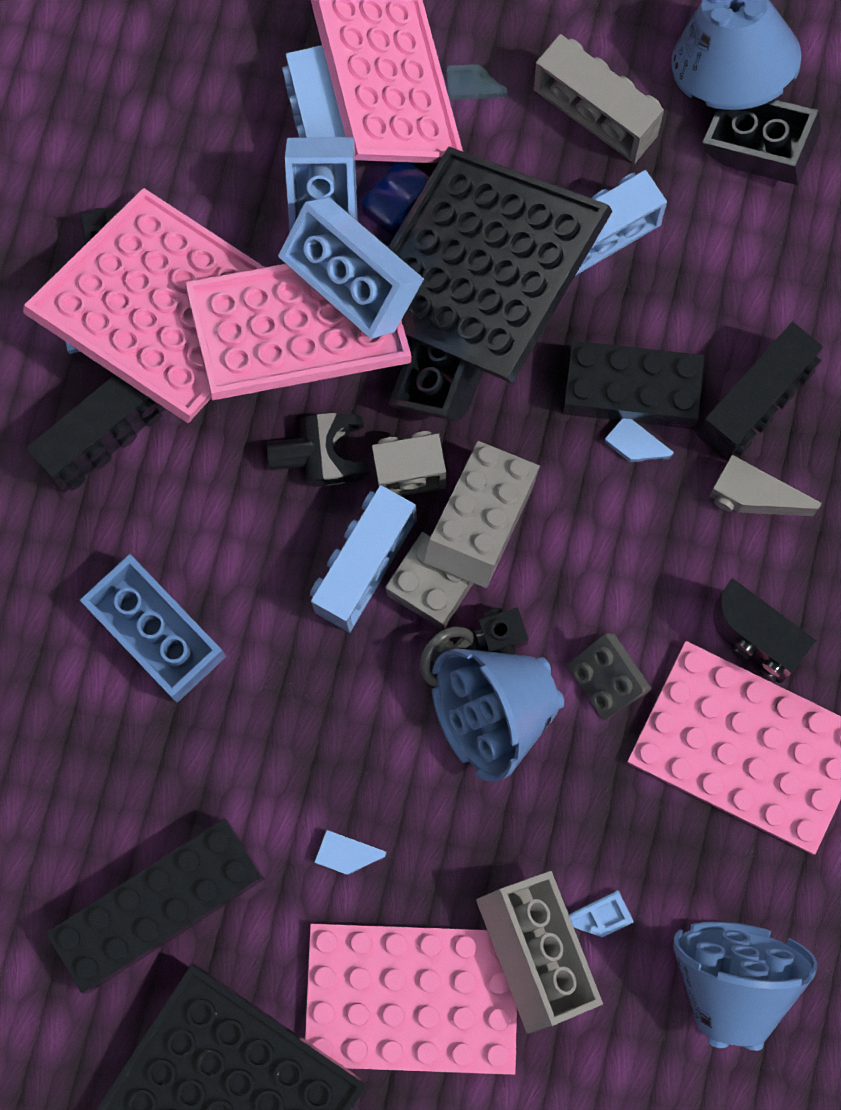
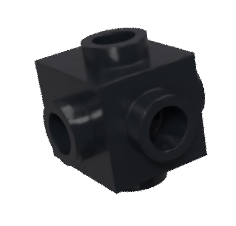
(508, 622)

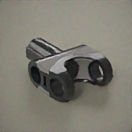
(317, 450)

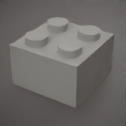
(410, 464)
(425, 588)

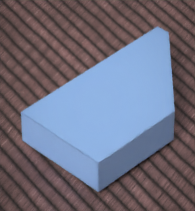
(636, 443)
(346, 854)
(602, 916)

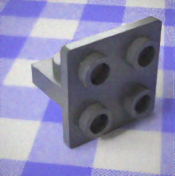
(608, 676)

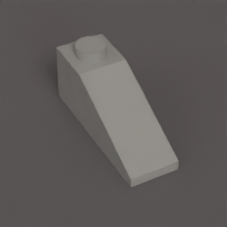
(754, 491)

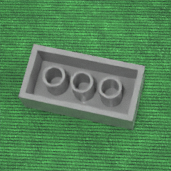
(598, 98)
(481, 514)
(539, 952)

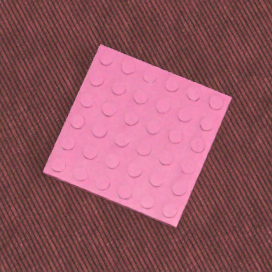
(129, 300)

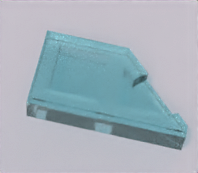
(472, 83)

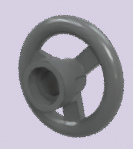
(439, 644)

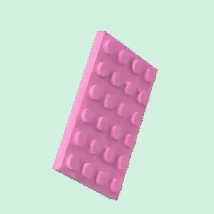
(387, 79)
(278, 332)
(744, 748)
(410, 999)

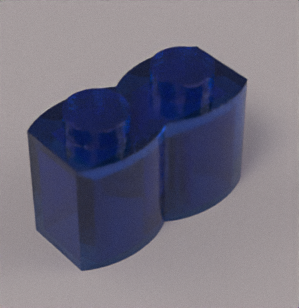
(394, 196)

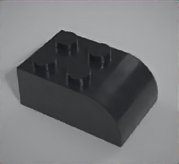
(765, 139)
(435, 384)
(759, 632)

